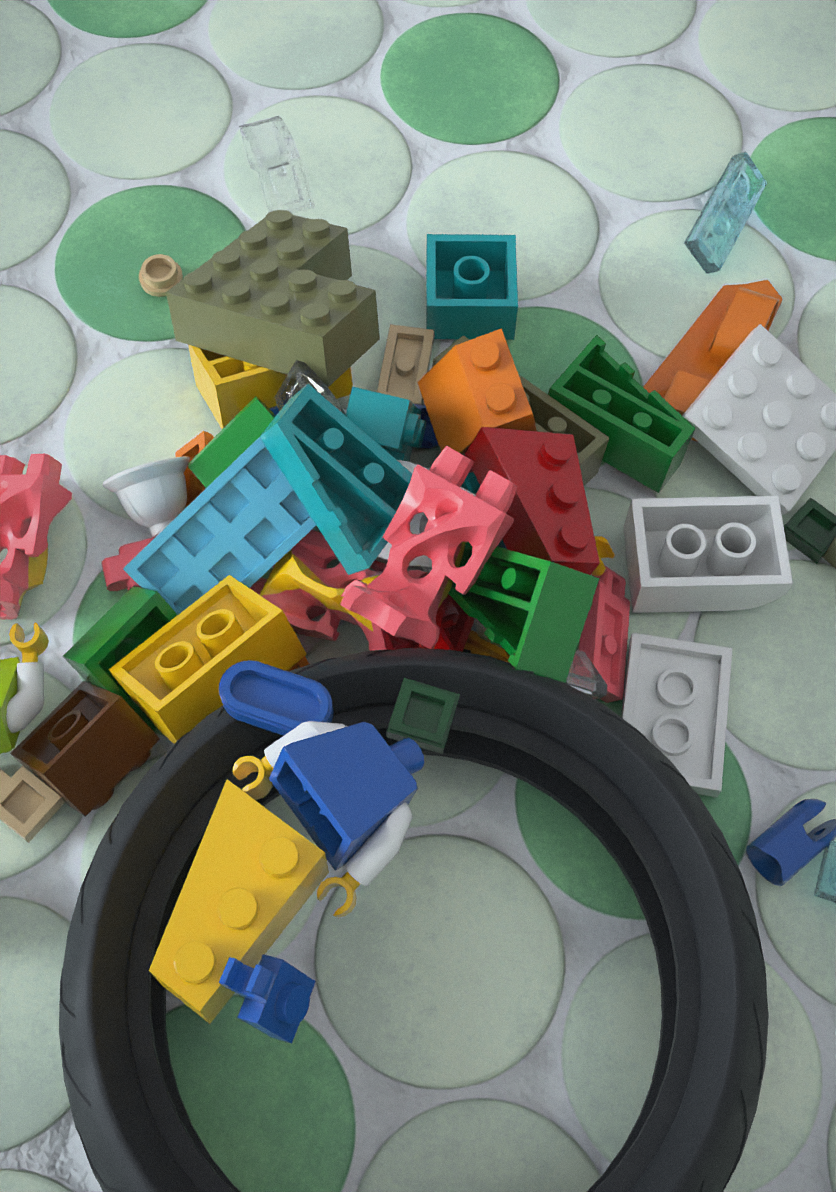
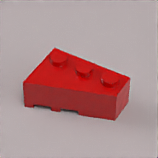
(549, 498)

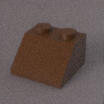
(87, 746)

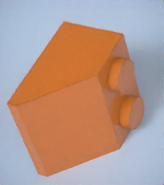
(475, 389)

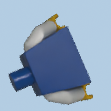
(345, 792)

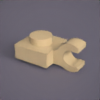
(26, 803)

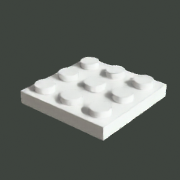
(767, 419)

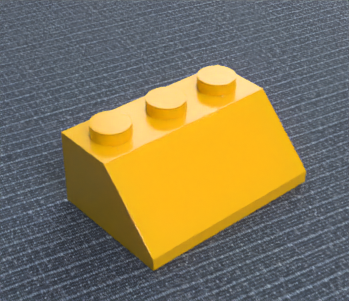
(180, 666)

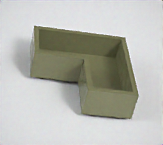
(279, 299)

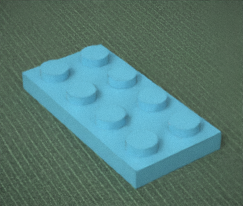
(230, 529)

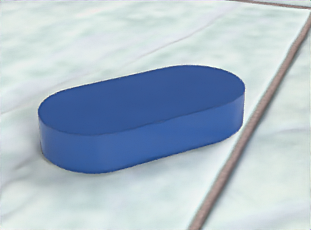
(273, 697)

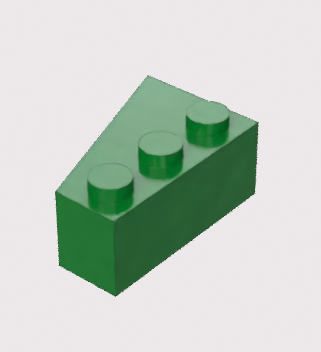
(642, 427)
(530, 609)

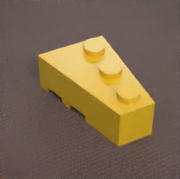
(232, 383)
(235, 899)

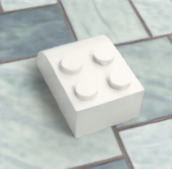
(705, 553)

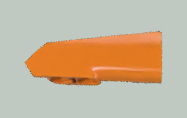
(713, 340)

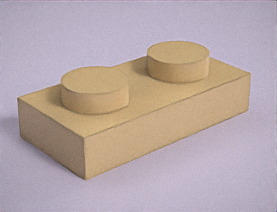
(405, 362)

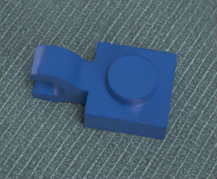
(273, 994)

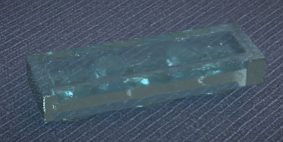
(725, 213)

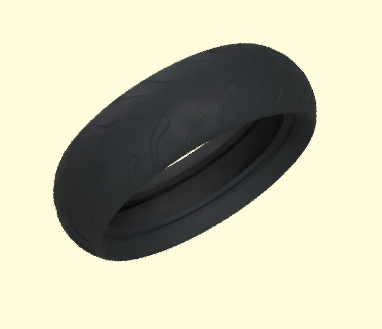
(506, 720)

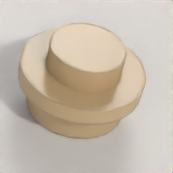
(159, 275)

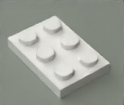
(680, 703)

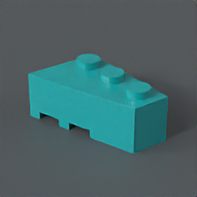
(338, 475)

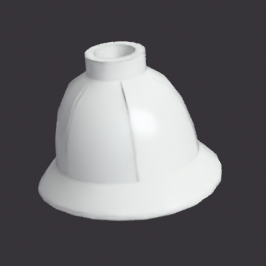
(152, 492)

